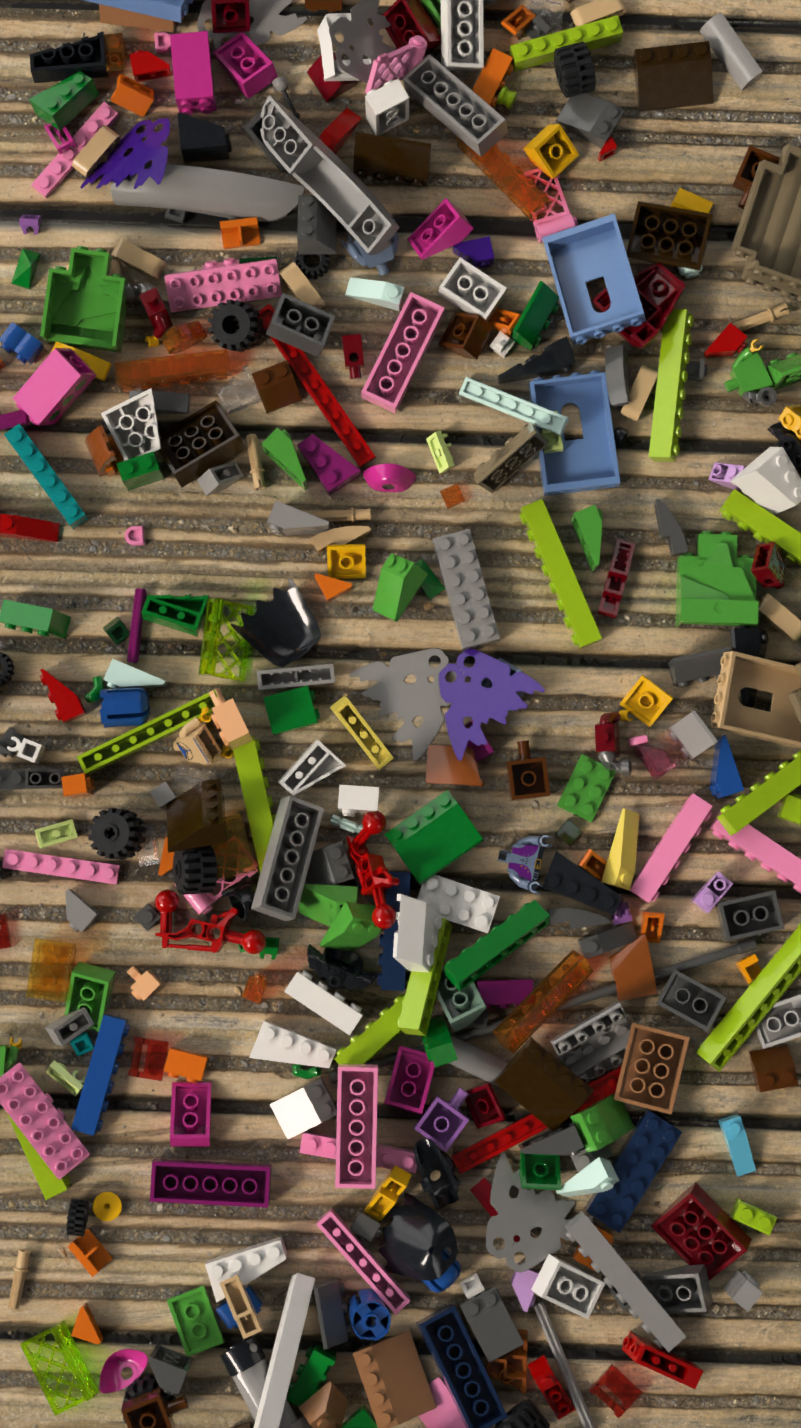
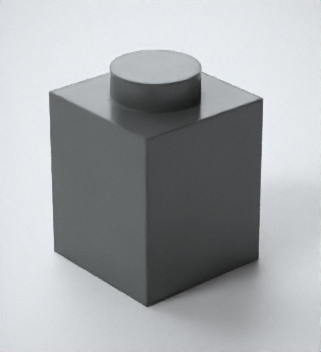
(366, 1226)

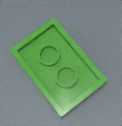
(586, 788)
(195, 1320)

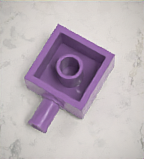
(443, 1120)

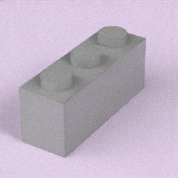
(743, 1289)

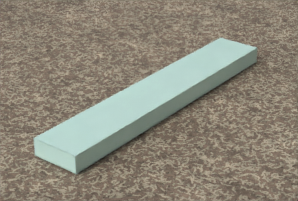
(513, 406)

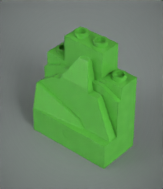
(85, 303)
(716, 584)

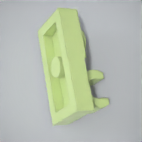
(440, 451)
(56, 833)
(62, 1076)

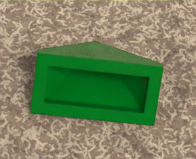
(26, 268)
(431, 585)

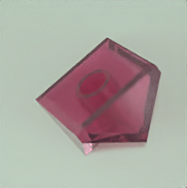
(654, 759)

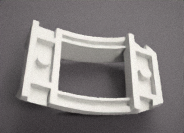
(331, 69)

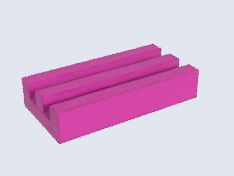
(65, 145)

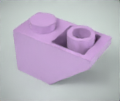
(723, 473)
(711, 892)
(522, 1285)

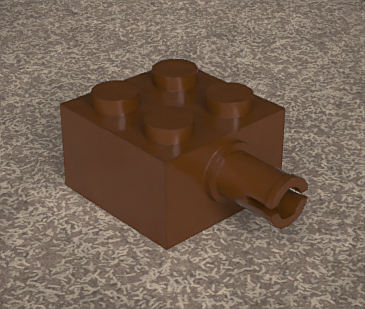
(748, 170)
(527, 775)
(152, 1410)

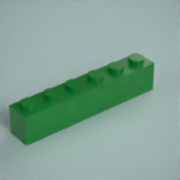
(496, 945)

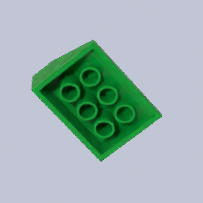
(434, 837)

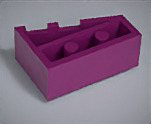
(328, 465)
(504, 991)

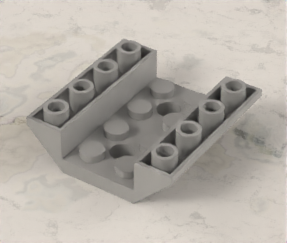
(594, 1043)

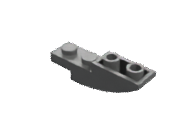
(31, 779)

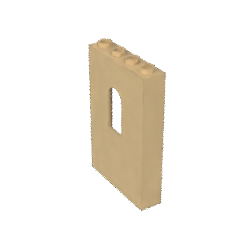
(749, 671)

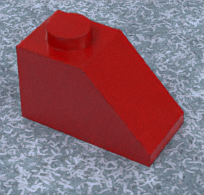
(148, 66)
(727, 343)

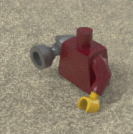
(154, 307)
(608, 742)

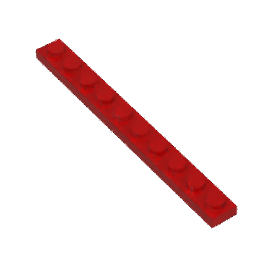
(321, 396)
(526, 1127)

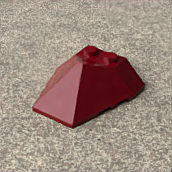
(658, 295)

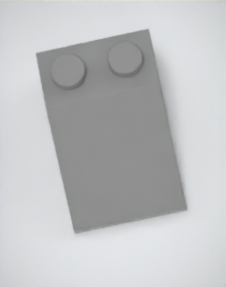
(293, 521)
(692, 735)
(781, 1022)

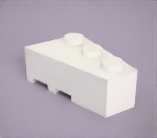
(310, 768)

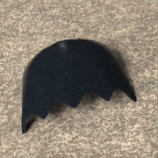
(281, 626)
(410, 1237)

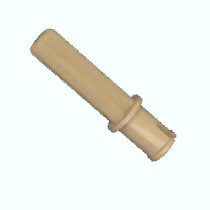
(761, 318)
(255, 462)
(344, 515)
(19, 1279)

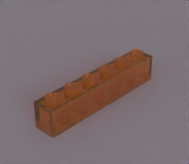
(509, 180)
(172, 369)
(543, 1001)

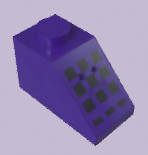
(476, 252)

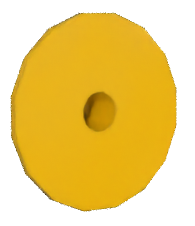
(107, 1206)

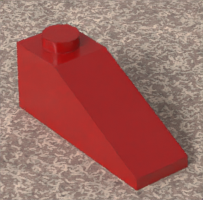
(339, 130)
(28, 528)

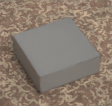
(163, 794)

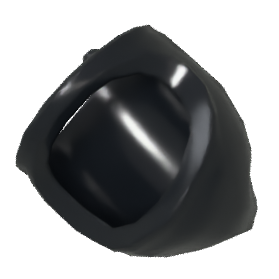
(241, 896)

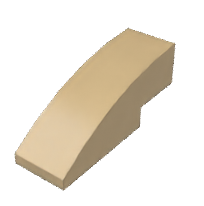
(339, 536)
(241, 1306)

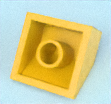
(551, 150)

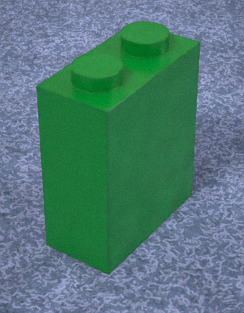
(140, 471)
(291, 710)

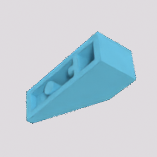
(737, 1144)

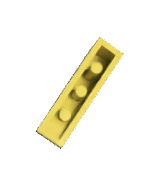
(361, 732)
(622, 856)

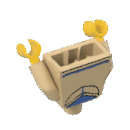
(198, 743)

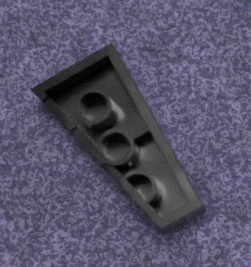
(69, 59)
(575, 883)

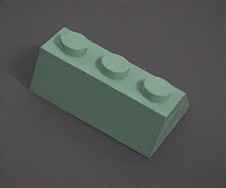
(459, 1006)

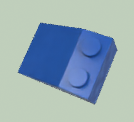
(724, 774)

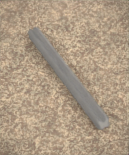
(563, 1365)

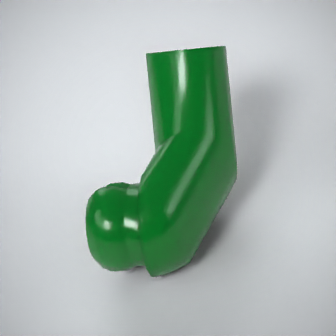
(94, 695)
(305, 1073)

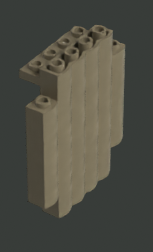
(772, 226)

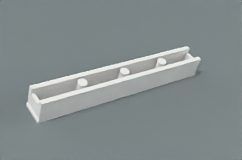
(284, 1351)

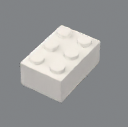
(387, 107)
(472, 290)
(568, 1286)

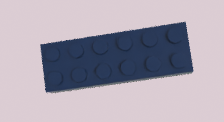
(392, 971)
(636, 1168)
(461, 1368)

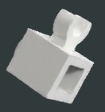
(28, 750)

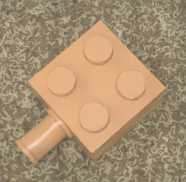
(229, 719)

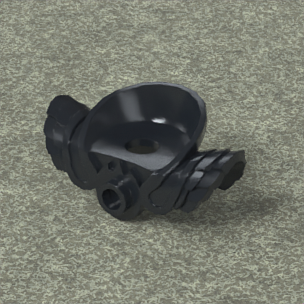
(790, 443)
(339, 968)
(430, 1159)

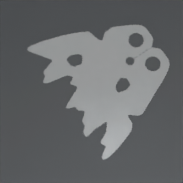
(265, 17)
(364, 39)
(409, 699)
(523, 1214)

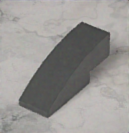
(617, 375)
(168, 402)
(670, 529)
(576, 917)

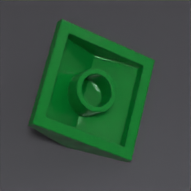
(540, 1171)

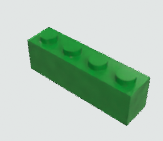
(439, 1043)

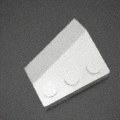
(134, 425)
(771, 481)
(416, 934)

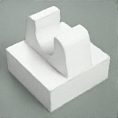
(502, 344)
(472, 1286)

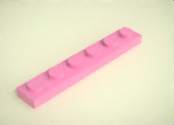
(62, 163)
(61, 866)

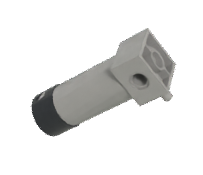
(249, 1369)

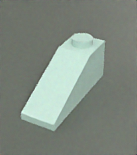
(376, 292)
(126, 676)
(594, 1178)

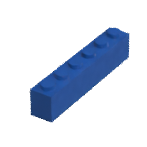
(100, 1074)

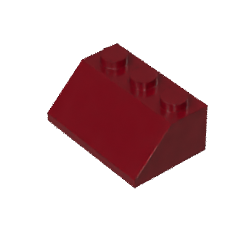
(409, 20)

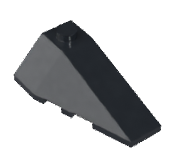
(554, 360)
(750, 642)

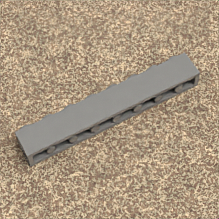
(627, 1284)

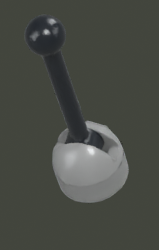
(281, 84)

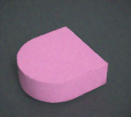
(162, 42)
(135, 536)
(637, 740)

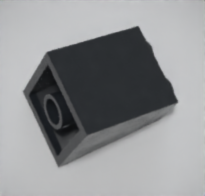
(202, 140)

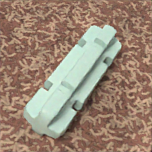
(345, 824)

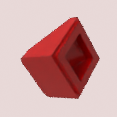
(608, 149)

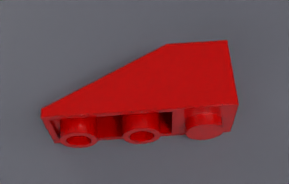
(67, 702)
(551, 1387)

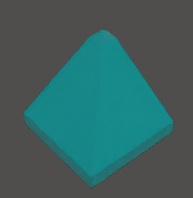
(82, 1044)

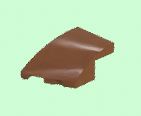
(100, 450)
(446, 769)
(633, 970)
(512, 1366)

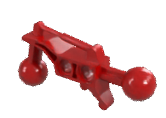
(372, 870)
(168, 901)

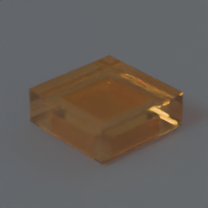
(452, 496)

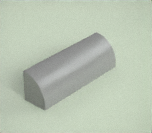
(731, 51)
(296, 675)
(477, 1061)

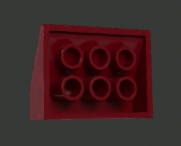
(701, 1231)

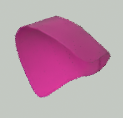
(398, 476)
(111, 1372)

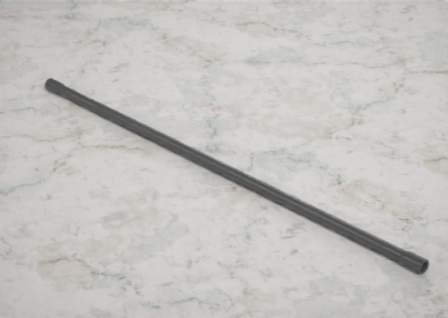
(739, 948)

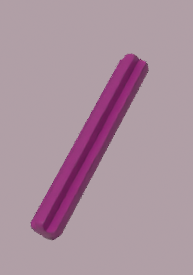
(136, 626)

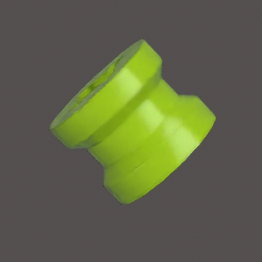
(507, 97)

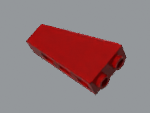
(659, 1360)

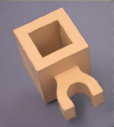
(144, 985)

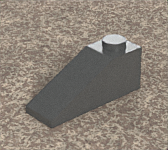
(607, 940)

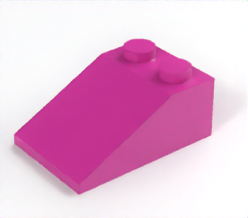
(246, 64)
(440, 230)
(409, 1081)
(190, 1114)

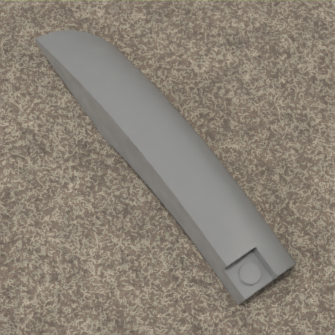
(326, 177)
(211, 193)

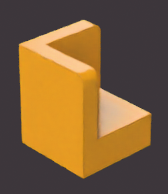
(749, 967)

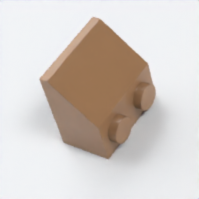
(325, 1407)

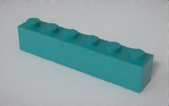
(46, 476)

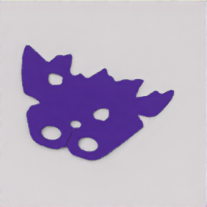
(119, 167)
(478, 701)

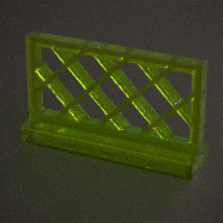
(209, 654)
(75, 1364)

